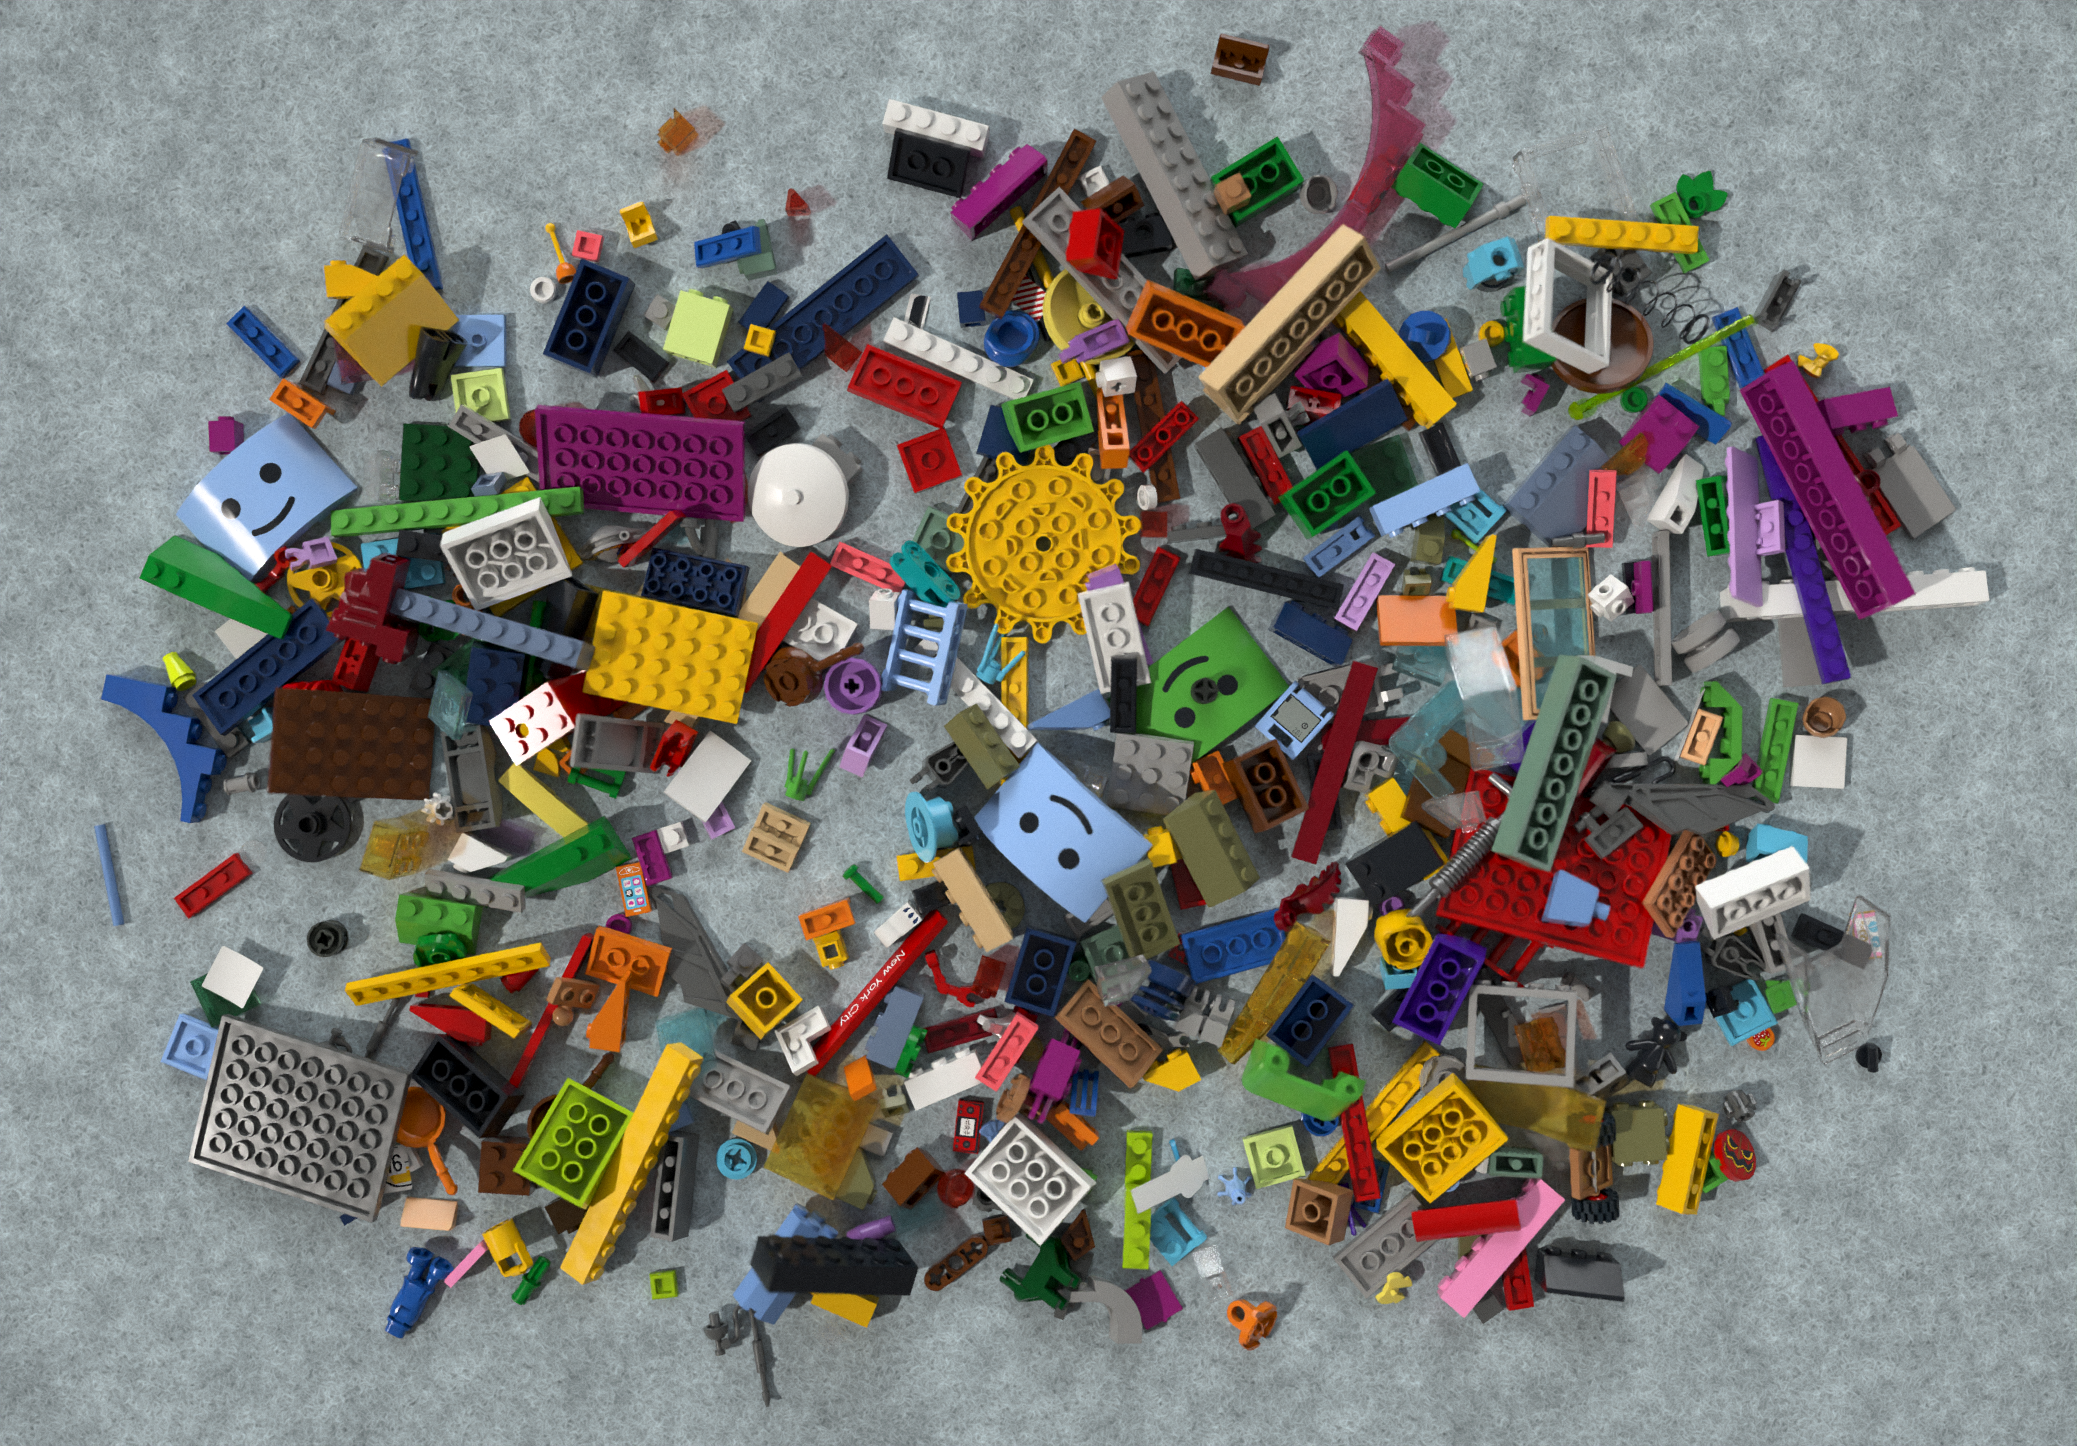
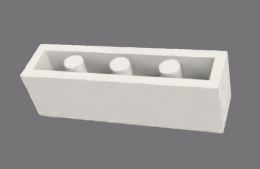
(936, 125)

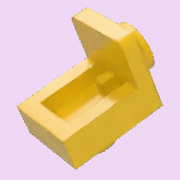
(639, 224)

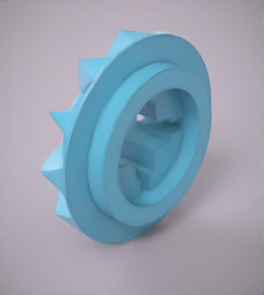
(725, 1162)

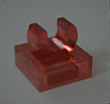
(1153, 524)

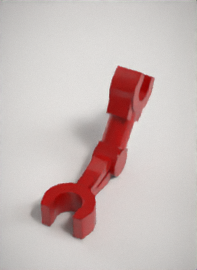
(276, 574)
(944, 987)

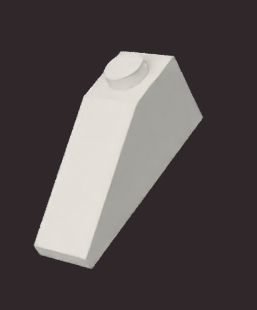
(1349, 924)

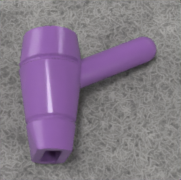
(875, 1229)

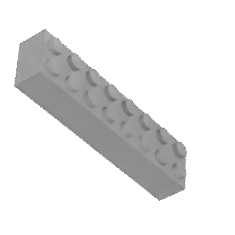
(1173, 175)

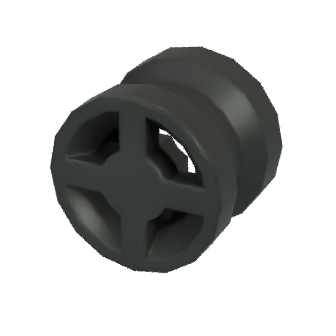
(1207, 688)

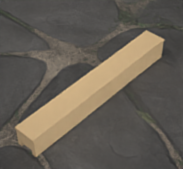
(755, 609)

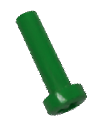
(862, 883)

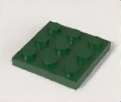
(436, 464)

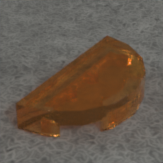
(1629, 457)

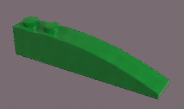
(213, 584)
(568, 860)

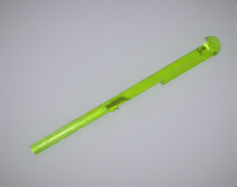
(1576, 411)

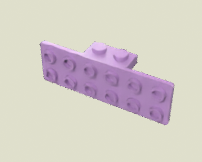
(1753, 527)

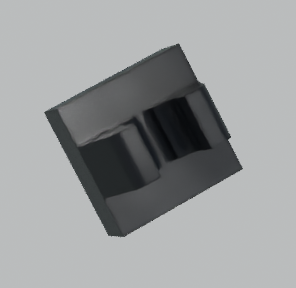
(1721, 1001)

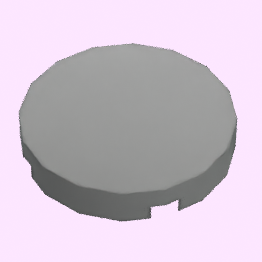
(1438, 1069)

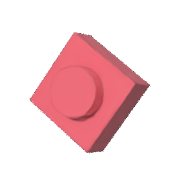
(588, 246)

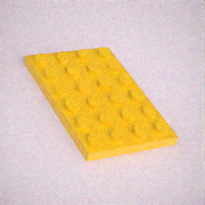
(670, 657)

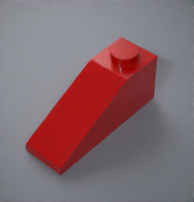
(455, 1021)

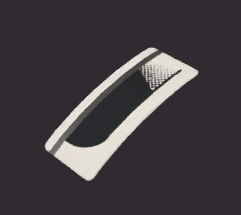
(917, 310)

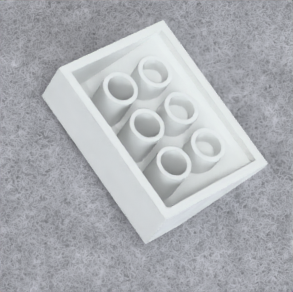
(506, 554)
(1030, 1178)

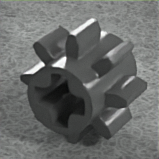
(1739, 1105)

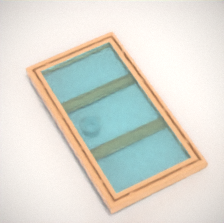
(1550, 615)

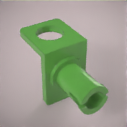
(1779, 994)

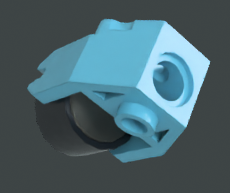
(1493, 265)

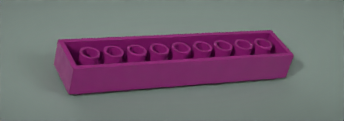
(1827, 491)

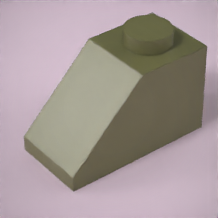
(1429, 541)
(858, 1182)

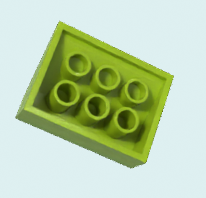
(574, 1143)

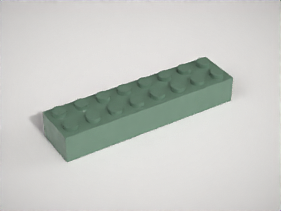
(1554, 762)

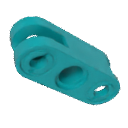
(924, 575)

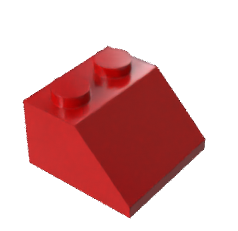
(1095, 243)

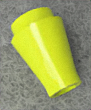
(179, 672)

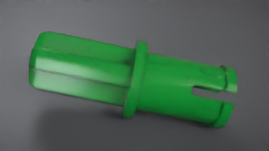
(531, 1281)

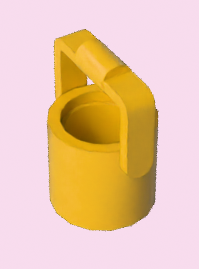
(505, 1241)

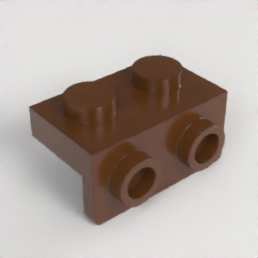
(1240, 59)

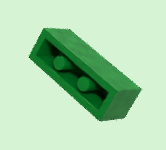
(1713, 509)

